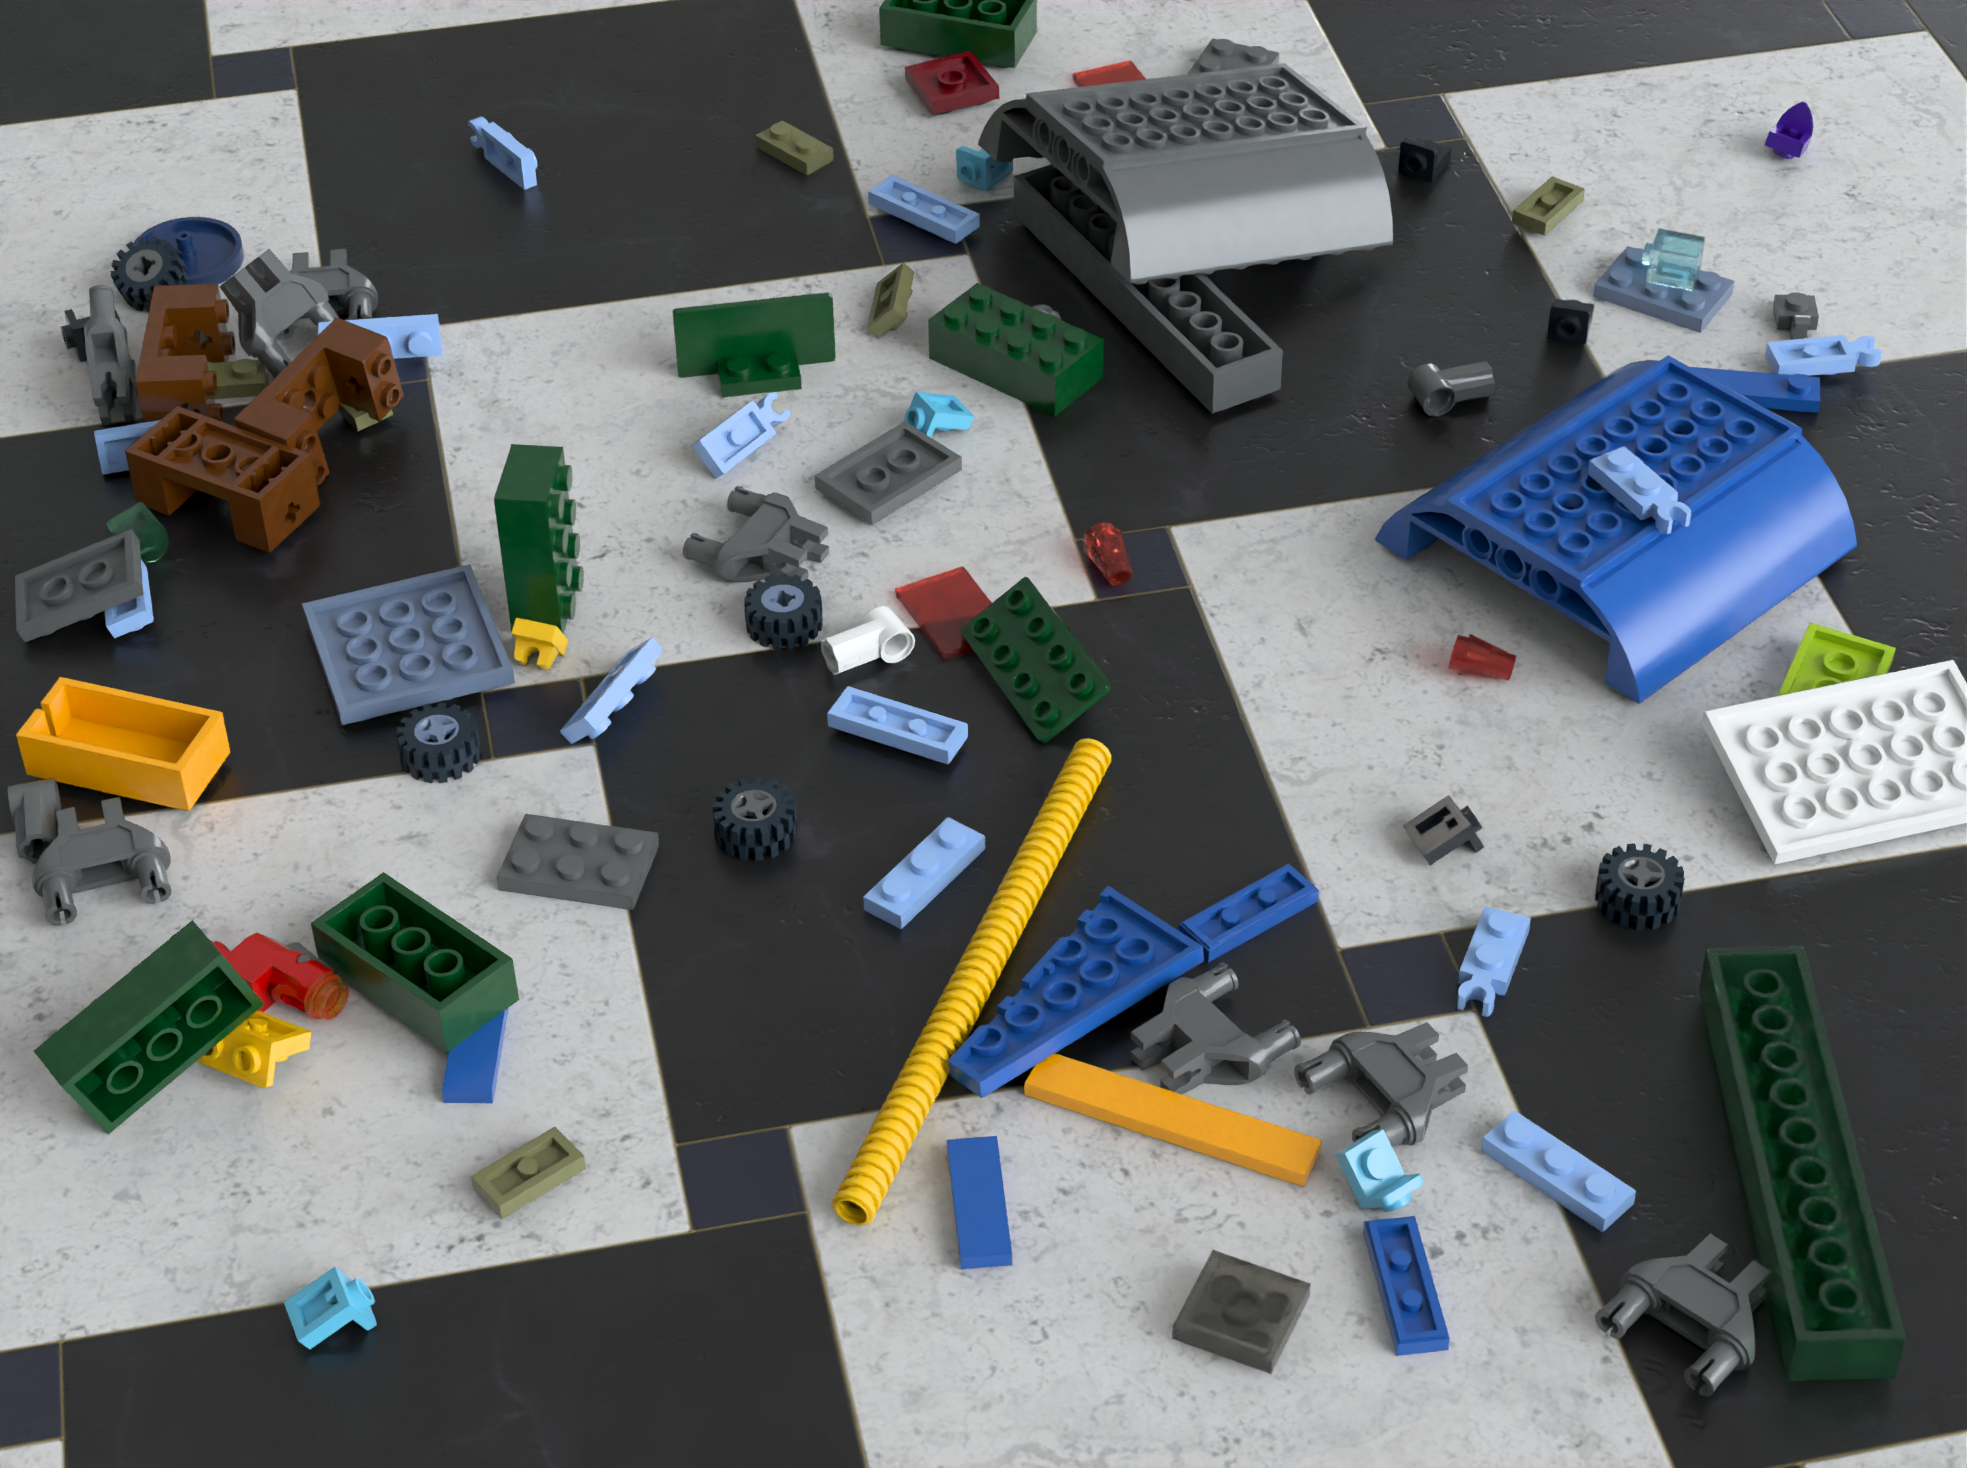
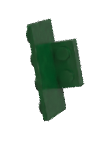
(755, 342)
(1036, 660)

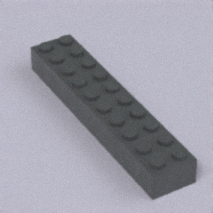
(1179, 320)

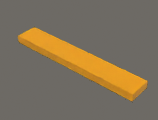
(1174, 1118)

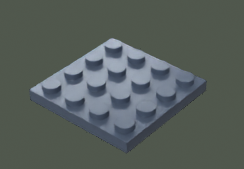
(407, 644)

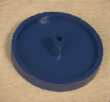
(205, 245)

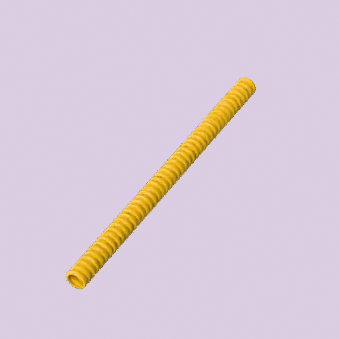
(970, 986)

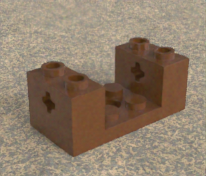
(180, 337)
(337, 367)
(264, 481)

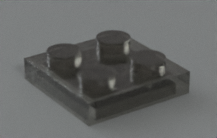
(1241, 1311)

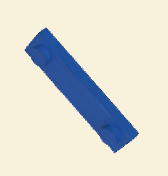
(1771, 390)

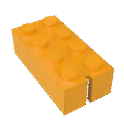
(124, 743)

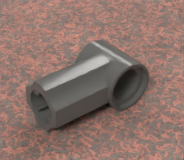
(1441, 389)
(34, 816)

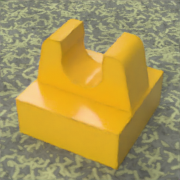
(540, 638)

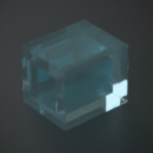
(1674, 259)

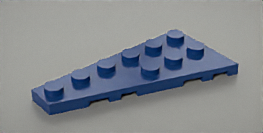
(1079, 984)

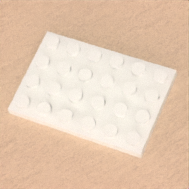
(1849, 760)

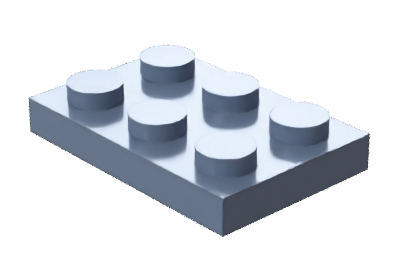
(1626, 286)

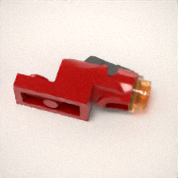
(287, 976)

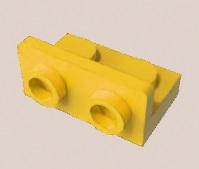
(256, 1047)

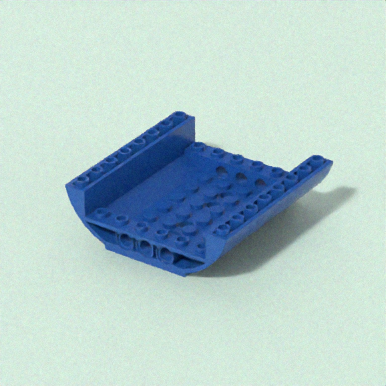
(1756, 533)

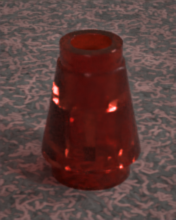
(1108, 552)
(1479, 658)

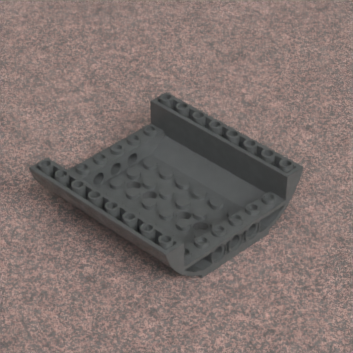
(1208, 167)

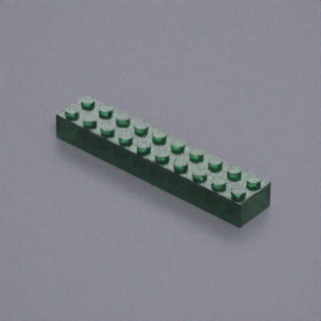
(1800, 1167)

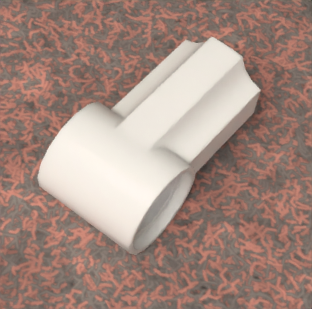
(878, 636)

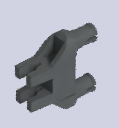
(347, 288)
(269, 302)
(108, 357)
(766, 545)
(99, 858)
(1201, 1043)
(1393, 1074)
(1697, 1305)

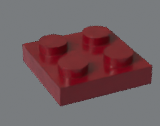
(952, 82)

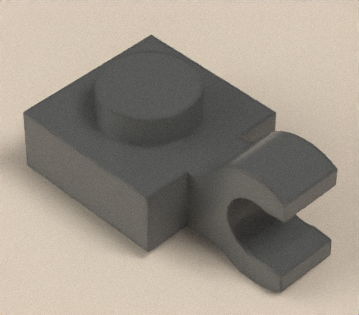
(1796, 313)

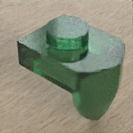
(147, 528)

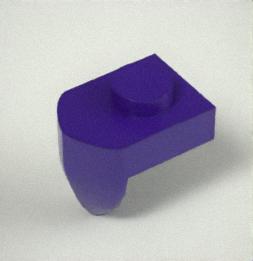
(1792, 132)

